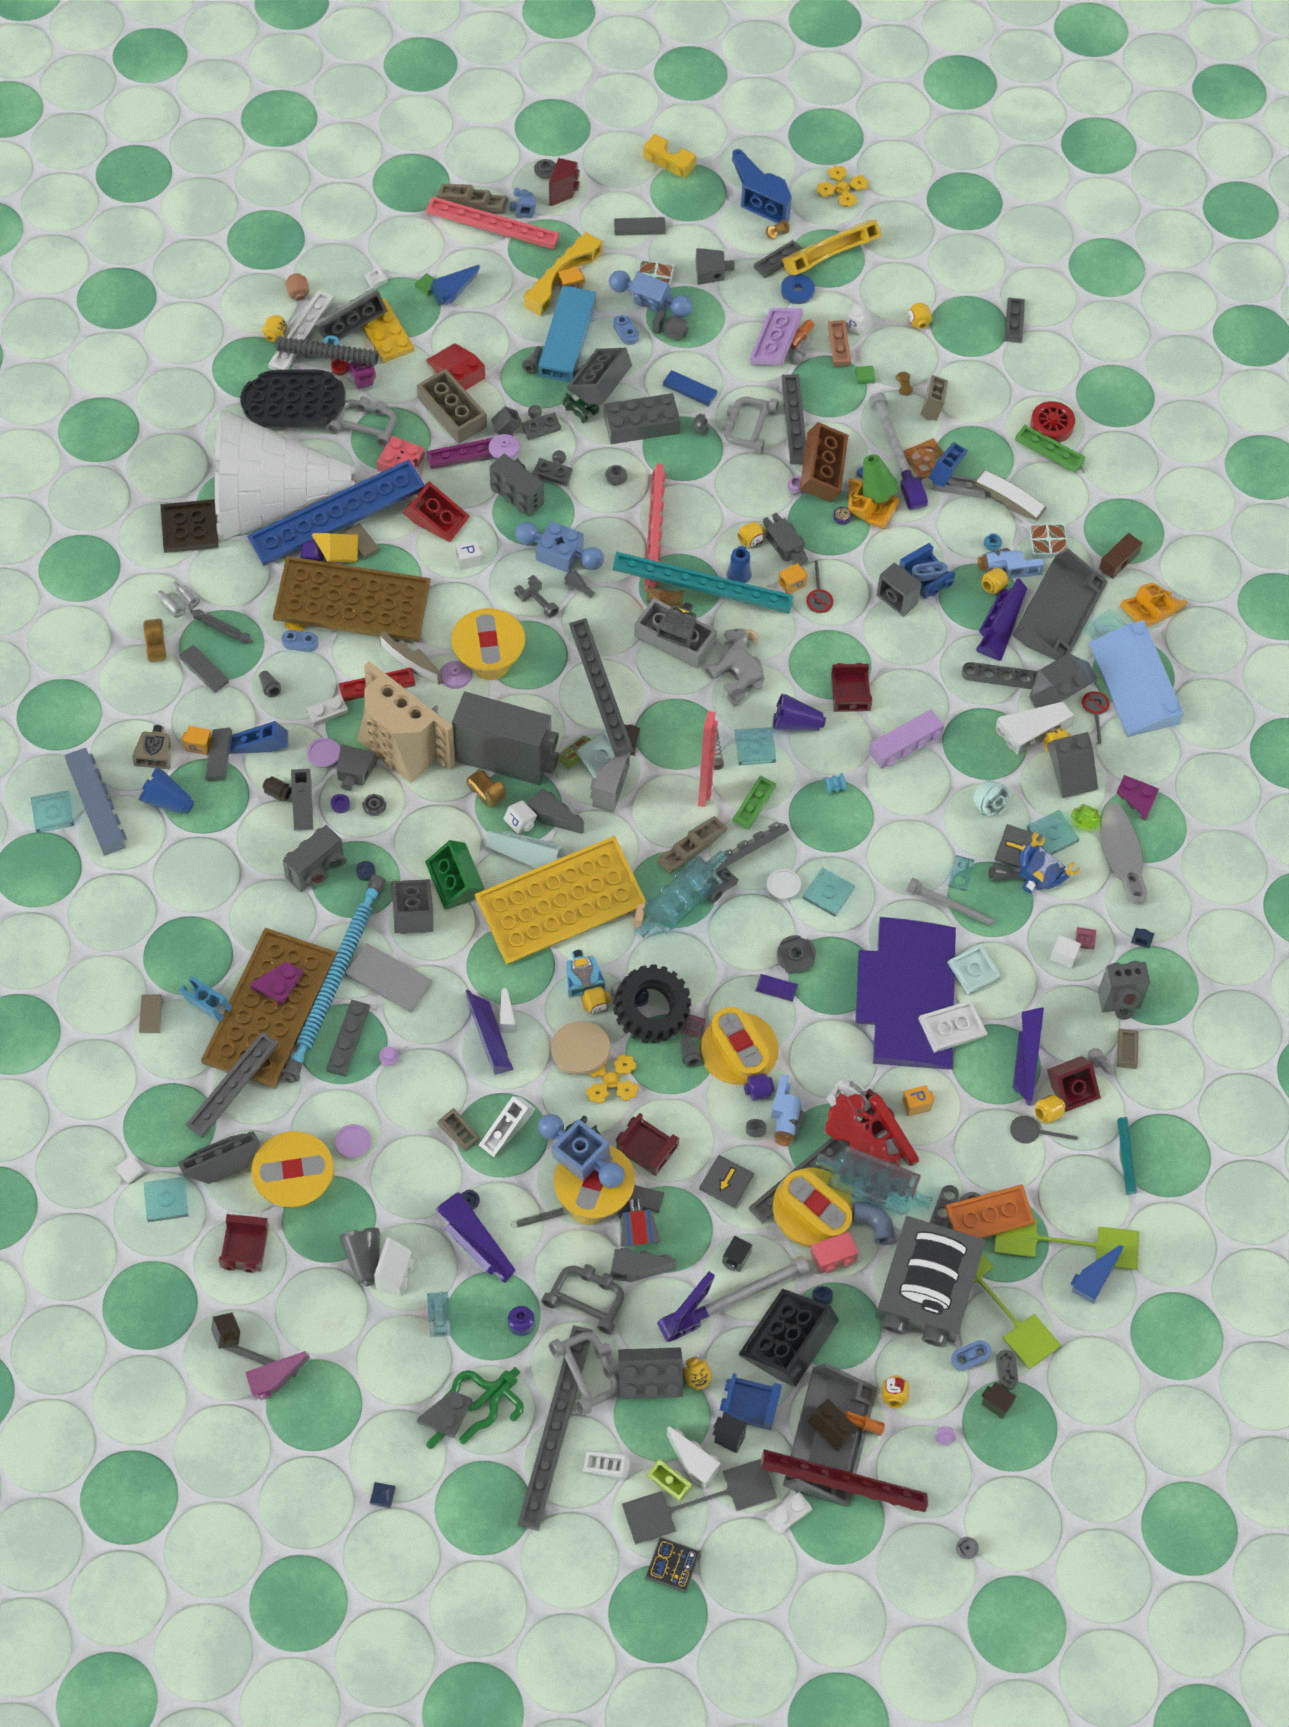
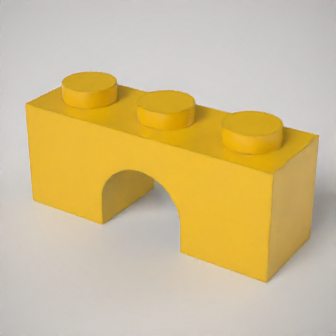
(678, 163)

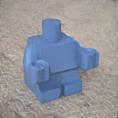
(525, 205)

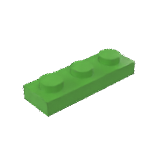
(754, 802)

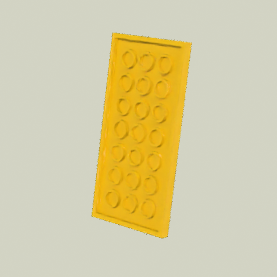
(560, 900)

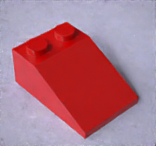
(460, 363)
(436, 512)

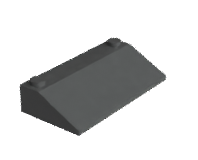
(1060, 606)
(848, 1395)

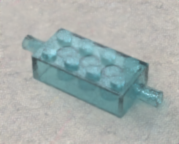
(682, 894)
(874, 1180)

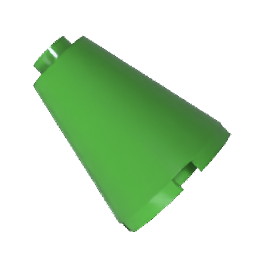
(877, 480)

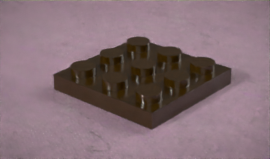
(189, 525)

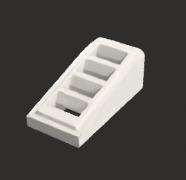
(507, 1019)
(614, 1473)

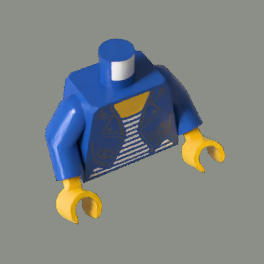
(1041, 868)

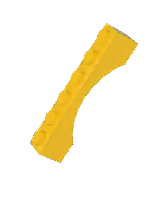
(582, 252)
(811, 255)

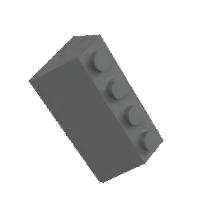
(352, 315)
(600, 375)

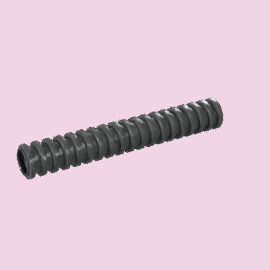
(327, 350)

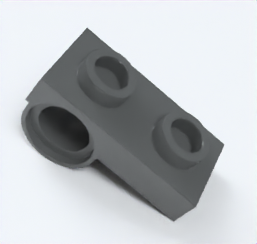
(729, 881)

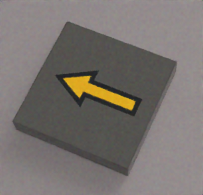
(1012, 844)
(726, 1181)

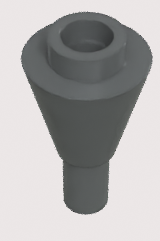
(531, 363)
(575, 581)
(1001, 873)

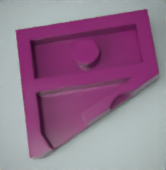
(1137, 795)
(278, 982)

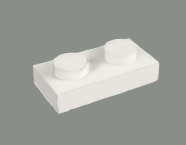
(327, 710)
(788, 1513)

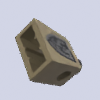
(153, 749)

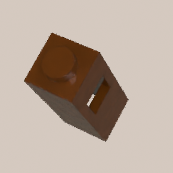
(1120, 555)

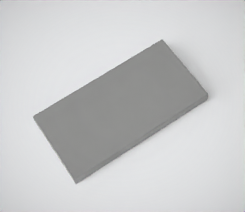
(388, 977)

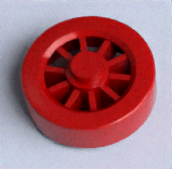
(1048, 422)

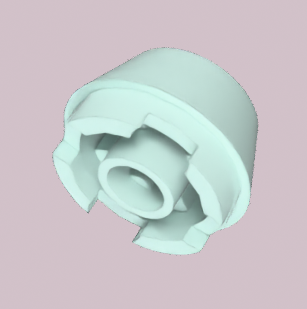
(991, 798)

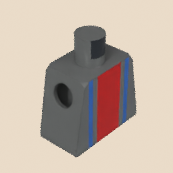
(638, 1225)

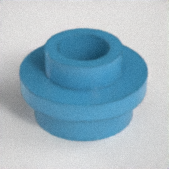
(995, 538)

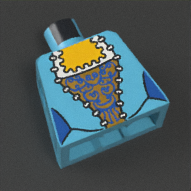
(583, 974)

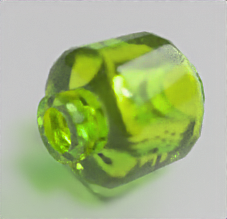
(1085, 817)

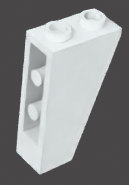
(1030, 727)

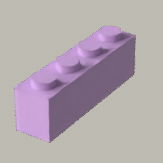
(906, 739)

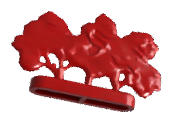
(844, 1126)

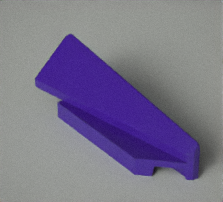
(1001, 620)
(489, 1033)
(1027, 1053)
(474, 1237)

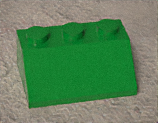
(454, 874)

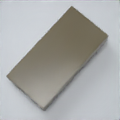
(366, 544)
(150, 1013)
(1127, 1048)

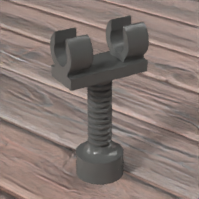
(550, 609)

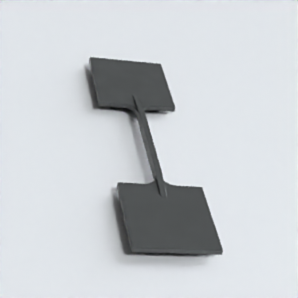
(651, 1516)

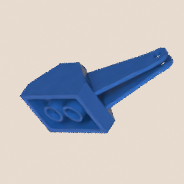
(761, 192)

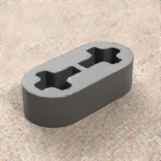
(1011, 1369)

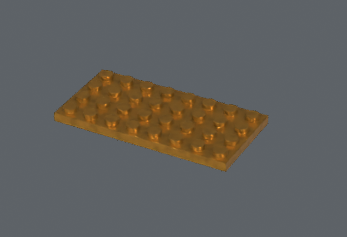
(351, 599)
(257, 1013)

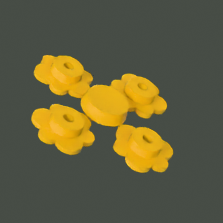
(842, 187)
(612, 1080)

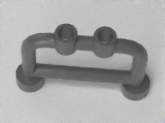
(587, 1273)

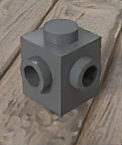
(506, 421)

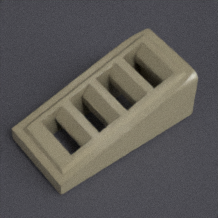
(453, 1134)

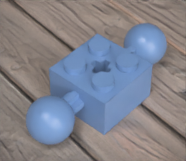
(650, 292)
(559, 546)
(581, 1150)

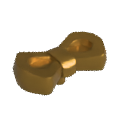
(772, 231)
(903, 378)

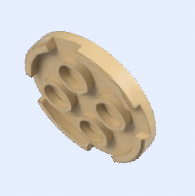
(580, 1048)

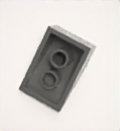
(1074, 764)
(412, 906)

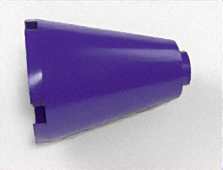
(796, 715)

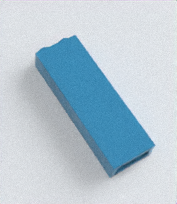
(567, 334)

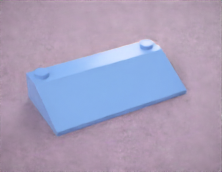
(1136, 679)

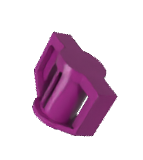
(362, 373)

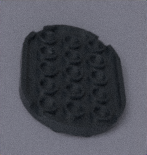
(293, 398)

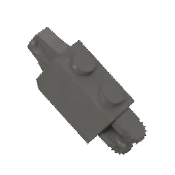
(785, 540)

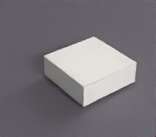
(376, 278)
(129, 1170)

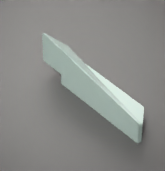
(524, 848)

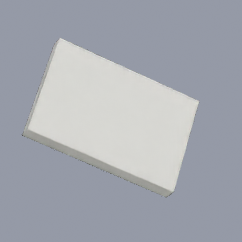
(952, 1026)

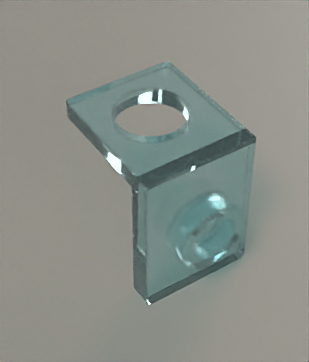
(962, 867)

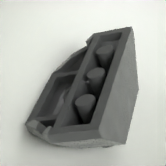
(1061, 680)
(220, 1158)

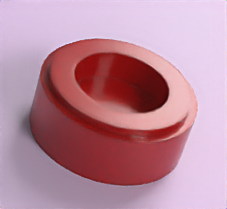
(339, 367)

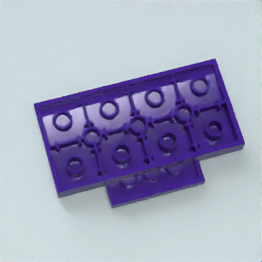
(901, 983)

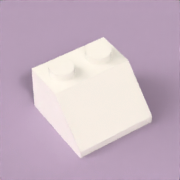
(393, 1267)

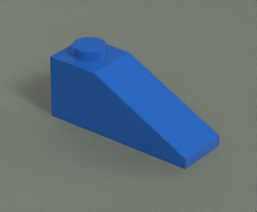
(450, 286)
(947, 464)
(263, 738)
(1094, 1276)

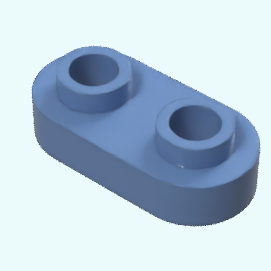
(624, 326)
(929, 571)
(299, 641)
(970, 1356)

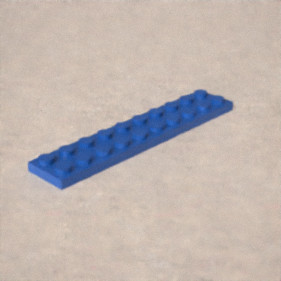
(336, 512)

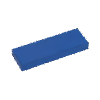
(690, 388)

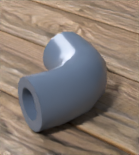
(877, 1218)

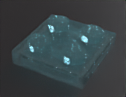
(755, 746)

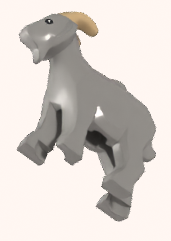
(740, 663)

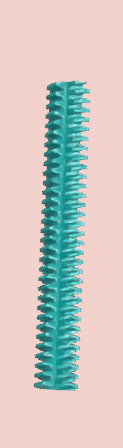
(1126, 1156)

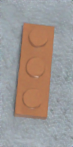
(839, 343)

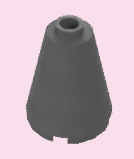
(362, 1253)

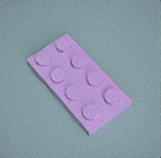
(776, 336)

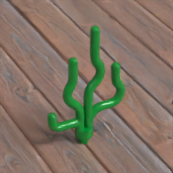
(496, 1390)

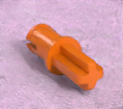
(801, 333)
(866, 1423)

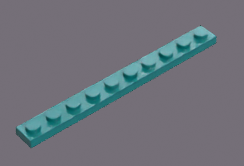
(702, 582)

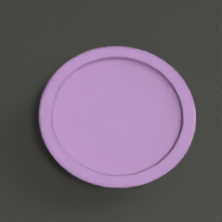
(504, 444)
(455, 675)
(323, 752)
(353, 1141)

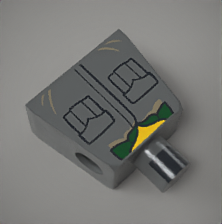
(678, 625)

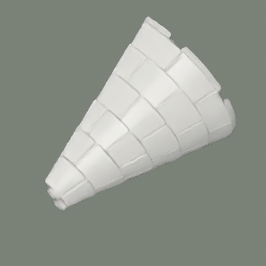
(268, 476)

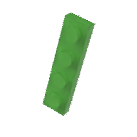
(1050, 448)

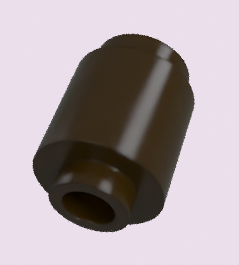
(277, 788)

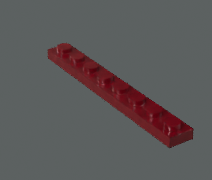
(844, 1480)

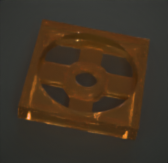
(921, 448)

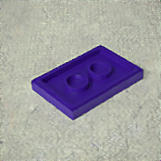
(690, 1304)

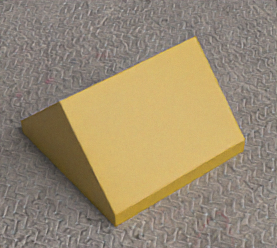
(338, 546)

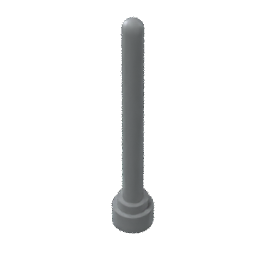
(916, 887)

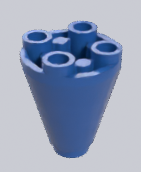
(165, 793)

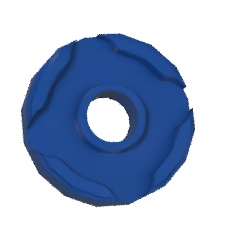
(801, 281)

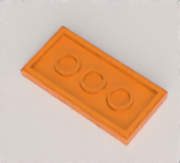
(991, 1213)

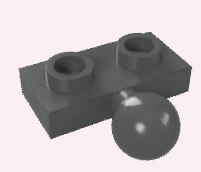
(540, 424)
(554, 470)

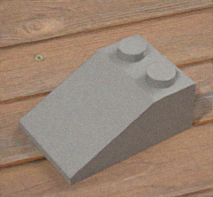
(609, 783)

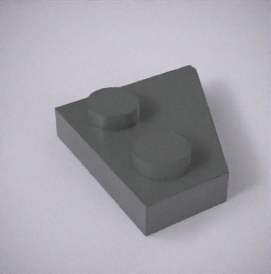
(446, 1414)

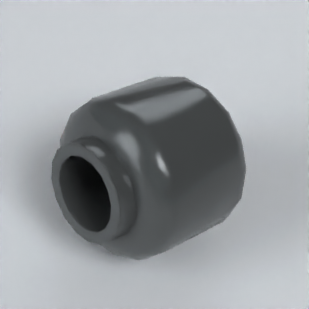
(675, 328)

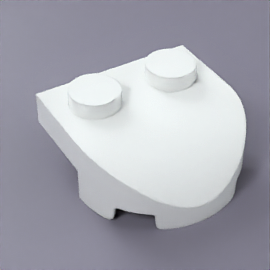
(848, 1089)

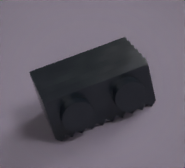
(729, 1432)

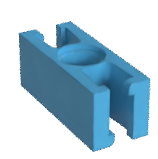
(205, 998)

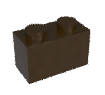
(832, 1424)

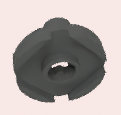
(800, 945)

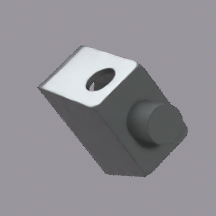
(711, 265)
(354, 766)

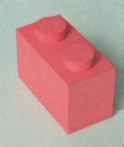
(834, 1253)

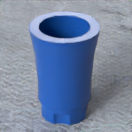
(739, 565)

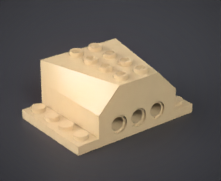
(402, 727)

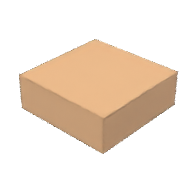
(639, 917)

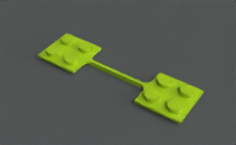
(1023, 1243)
(1029, 1338)

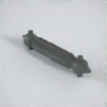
(221, 626)

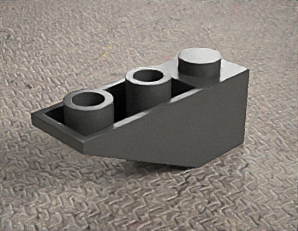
(302, 799)
(553, 813)
(635, 1266)

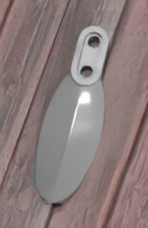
(1123, 851)

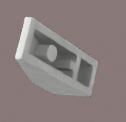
(507, 1125)

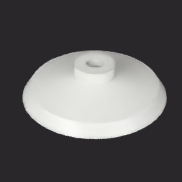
(783, 883)

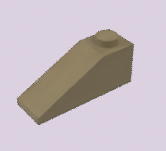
(934, 398)

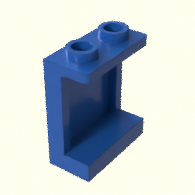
(925, 555)
(751, 1402)

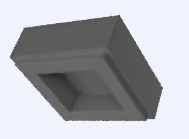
(658, 321)

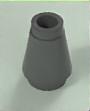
(270, 685)
(690, 1053)

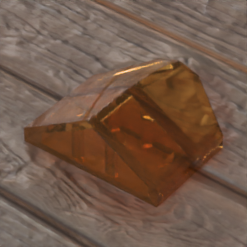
(668, 597)

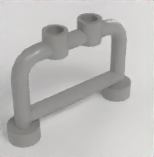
(733, 411)
(335, 425)
(601, 1351)

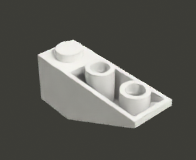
(696, 1463)

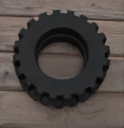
(663, 982)

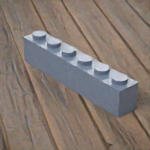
(95, 801)

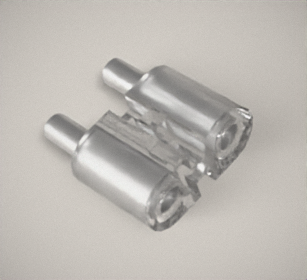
(179, 601)

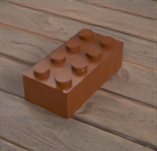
(824, 462)

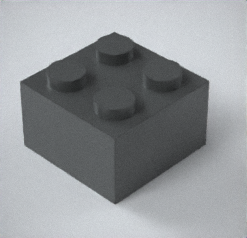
(898, 589)

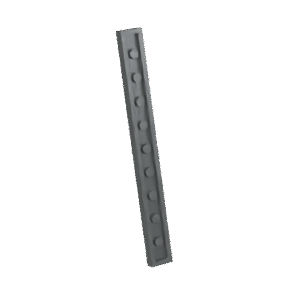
(601, 687)
(553, 1437)

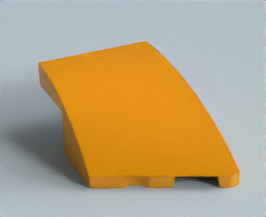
(863, 507)
(1152, 604)

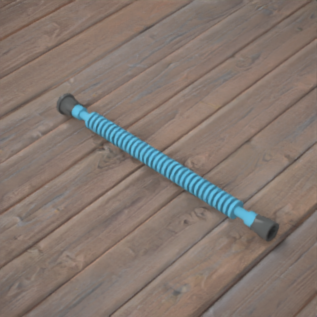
(333, 979)

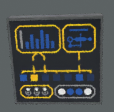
(672, 1564)

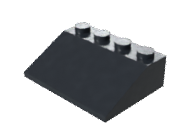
(789, 1336)

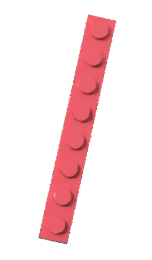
(492, 223)
(655, 519)
(707, 759)

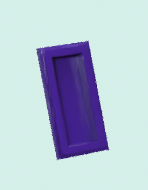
(776, 987)

